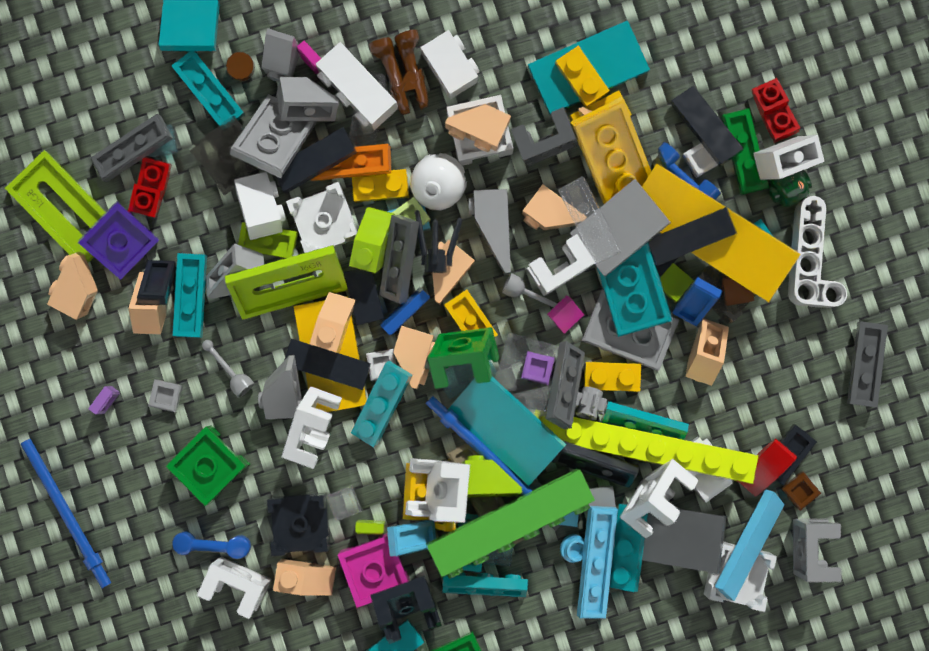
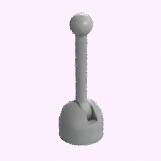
(515, 287)
(239, 383)

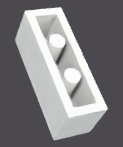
(356, 87)

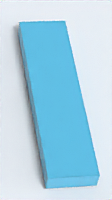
(749, 545)
(597, 562)

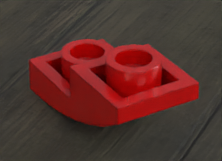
(774, 110)
(150, 188)
(770, 465)

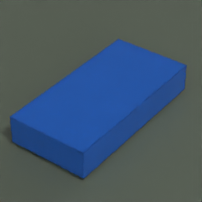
(697, 301)
(405, 311)

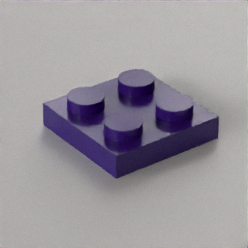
(118, 240)

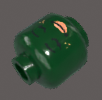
(790, 189)

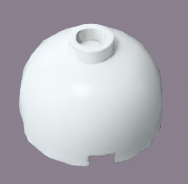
(438, 181)

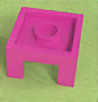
(371, 569)

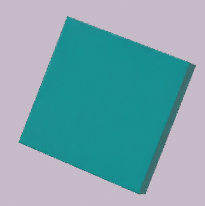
(189, 25)

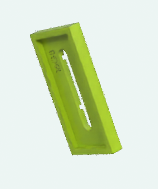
(27, 193)
(255, 303)

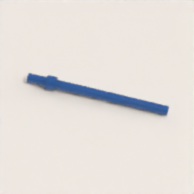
(450, 419)
(92, 559)

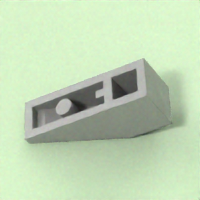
(492, 220)

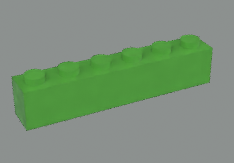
(510, 522)

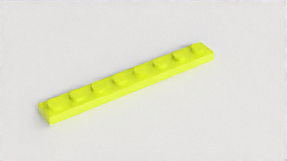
(658, 449)

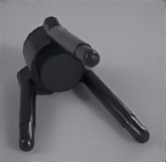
(436, 260)

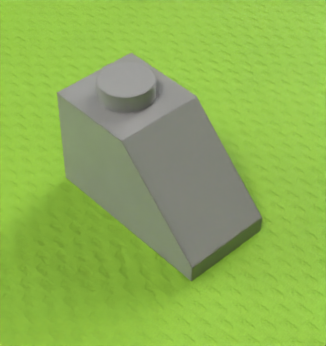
(279, 55)
(305, 100)
(235, 260)
(281, 391)

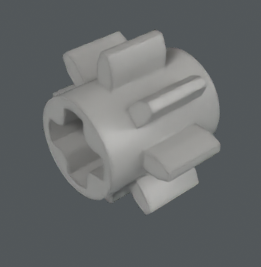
(590, 403)

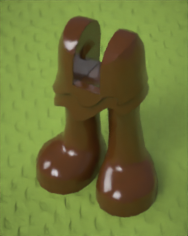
(414, 78)

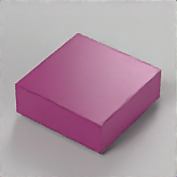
(309, 56)
(565, 314)

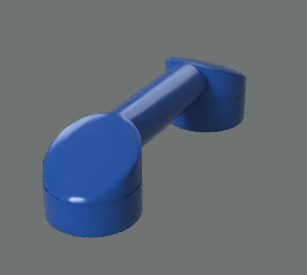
(669, 156)
(236, 547)

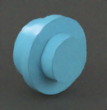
(572, 548)

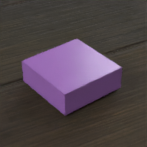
(537, 367)
(104, 400)

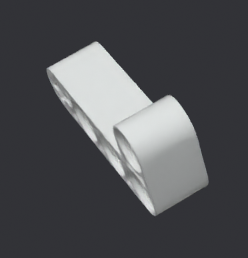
(814, 253)

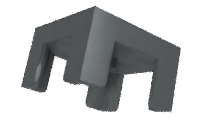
(548, 145)

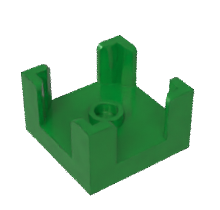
(460, 348)
(207, 465)

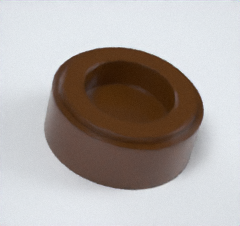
(240, 66)

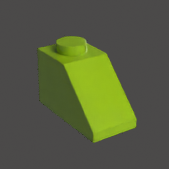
(371, 240)
(489, 479)

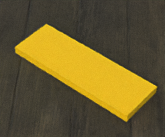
(747, 257)

